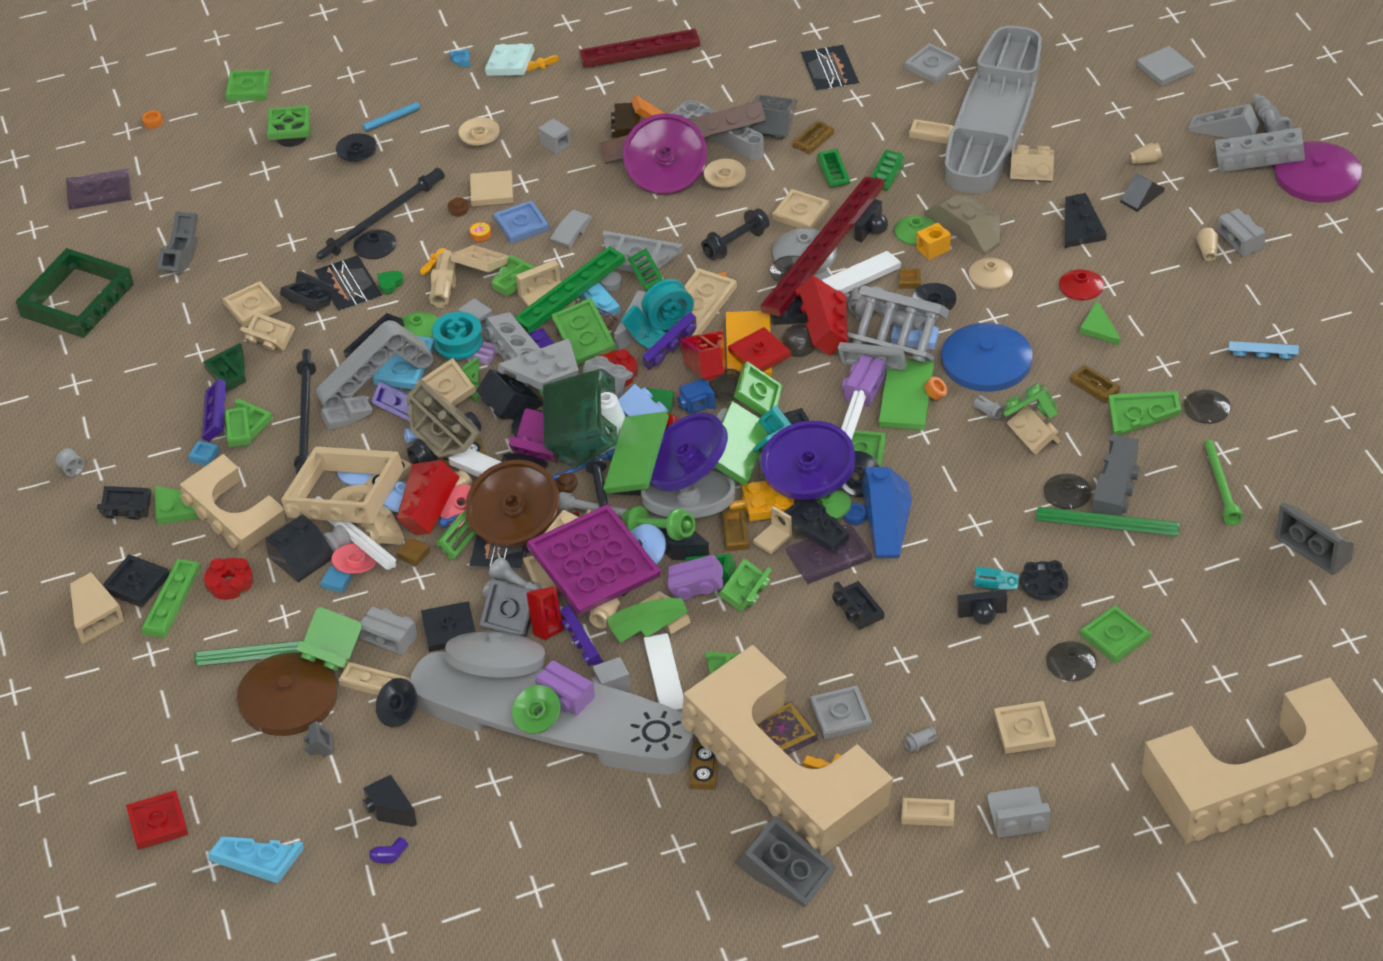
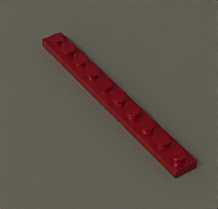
(822, 245)

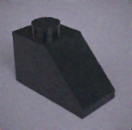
(688, 547)
(388, 803)

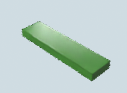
(170, 598)

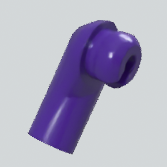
(388, 854)

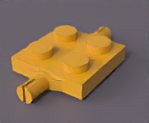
(759, 499)

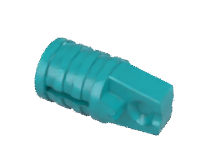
(1004, 579)

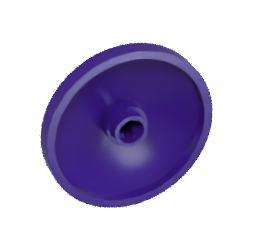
(689, 451)
(808, 460)

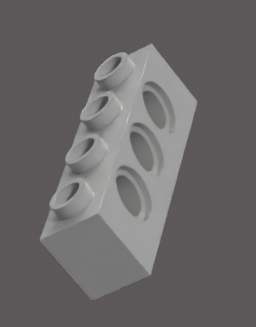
(508, 337)

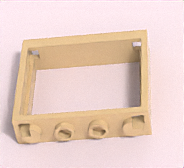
(342, 460)

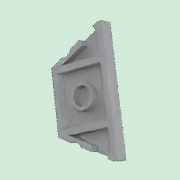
(628, 245)
(543, 365)

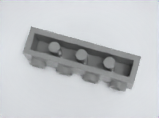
(1260, 150)

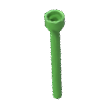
(1231, 513)

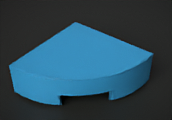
(460, 57)

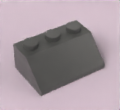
(1313, 539)

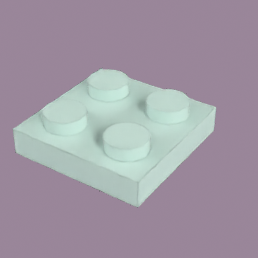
(509, 59)

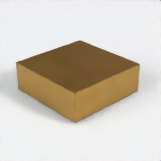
(909, 278)
(413, 551)

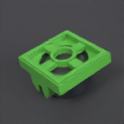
(289, 125)

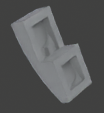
(570, 227)
(351, 412)

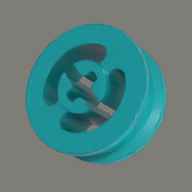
(666, 303)
(457, 344)

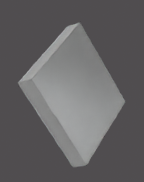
(932, 63)
(1165, 66)
(840, 712)

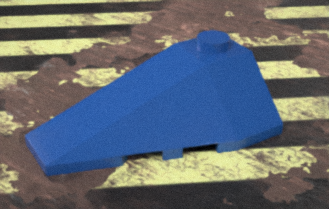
(888, 508)

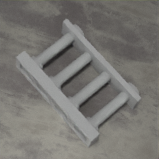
(913, 307)

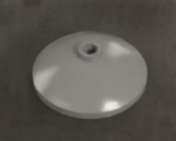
(796, 242)

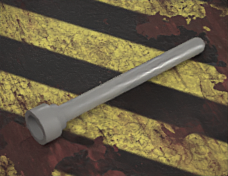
(569, 502)

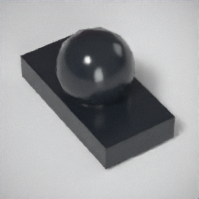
(871, 221)
(982, 605)

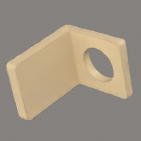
(776, 533)

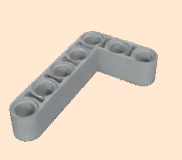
(742, 141)
(369, 358)

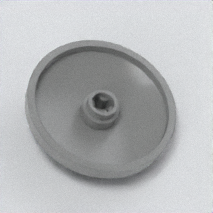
(700, 499)
(495, 654)

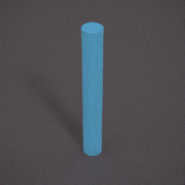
(391, 116)

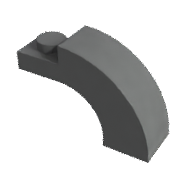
(182, 243)

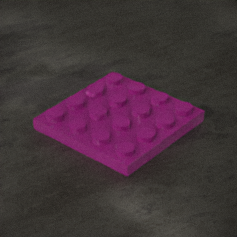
(593, 559)

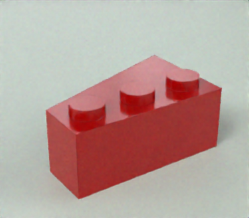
(826, 314)
(705, 354)
(426, 495)

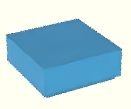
(203, 453)
(336, 580)

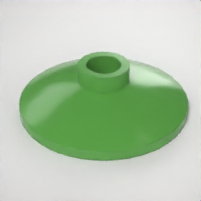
(907, 228)
(420, 323)
(836, 503)
(529, 703)

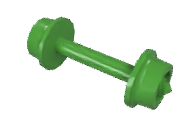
(678, 523)

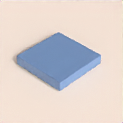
(521, 222)

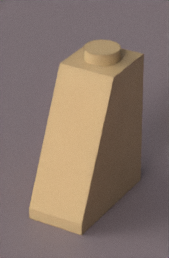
(93, 608)

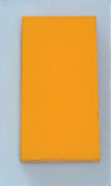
(741, 325)

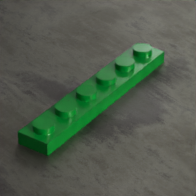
(570, 289)

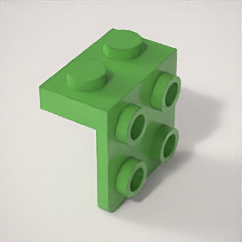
(330, 639)

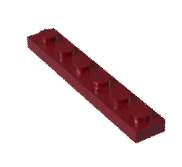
(639, 48)

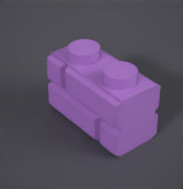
(865, 376)
(695, 577)
(570, 687)

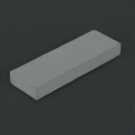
(892, 356)

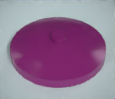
(665, 154)
(1324, 175)

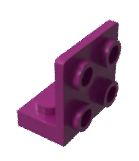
(531, 437)

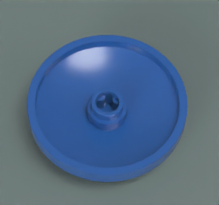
(986, 357)

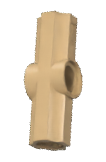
(442, 280)

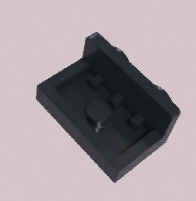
(308, 292)
(125, 501)
(857, 604)

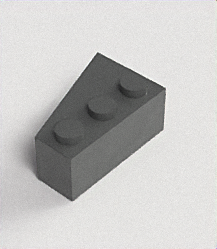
(1117, 476)

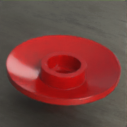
(1081, 284)

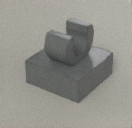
(319, 740)

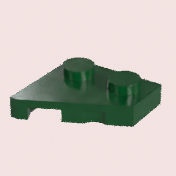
(228, 366)

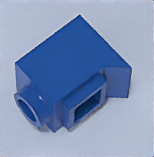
(696, 396)

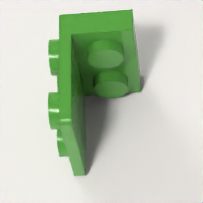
(1044, 401)

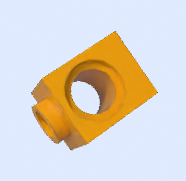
(933, 241)

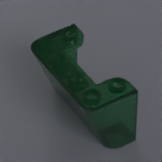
(574, 418)

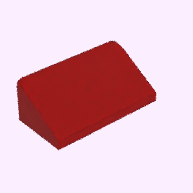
(545, 612)

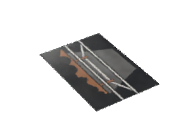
(829, 67)
(350, 282)
(485, 554)

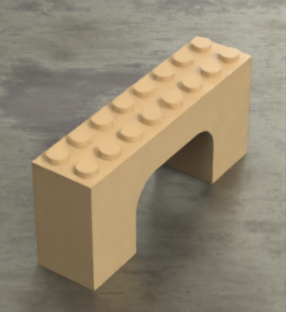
(1212, 796)
(814, 803)

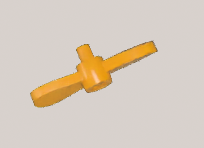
(541, 63)
(432, 262)

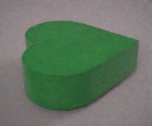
(390, 281)

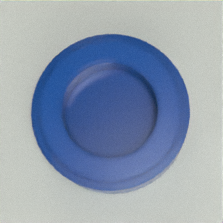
(857, 514)

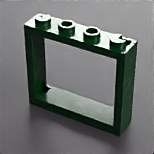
(31, 300)

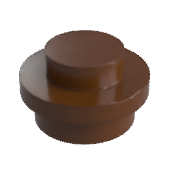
(458, 206)
(566, 482)

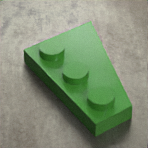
(1140, 410)

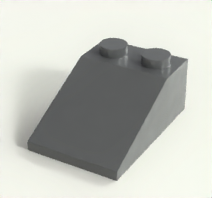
(778, 115)
(785, 862)

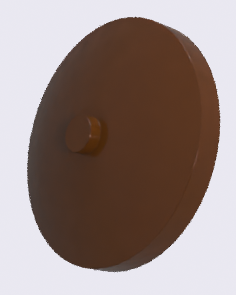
(512, 503)
(286, 694)

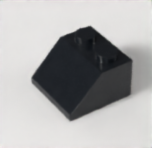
(507, 395)
(299, 548)

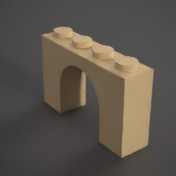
(240, 529)

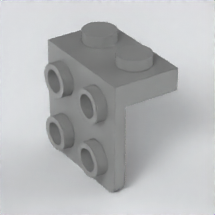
(1018, 811)

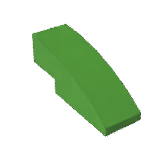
(646, 617)

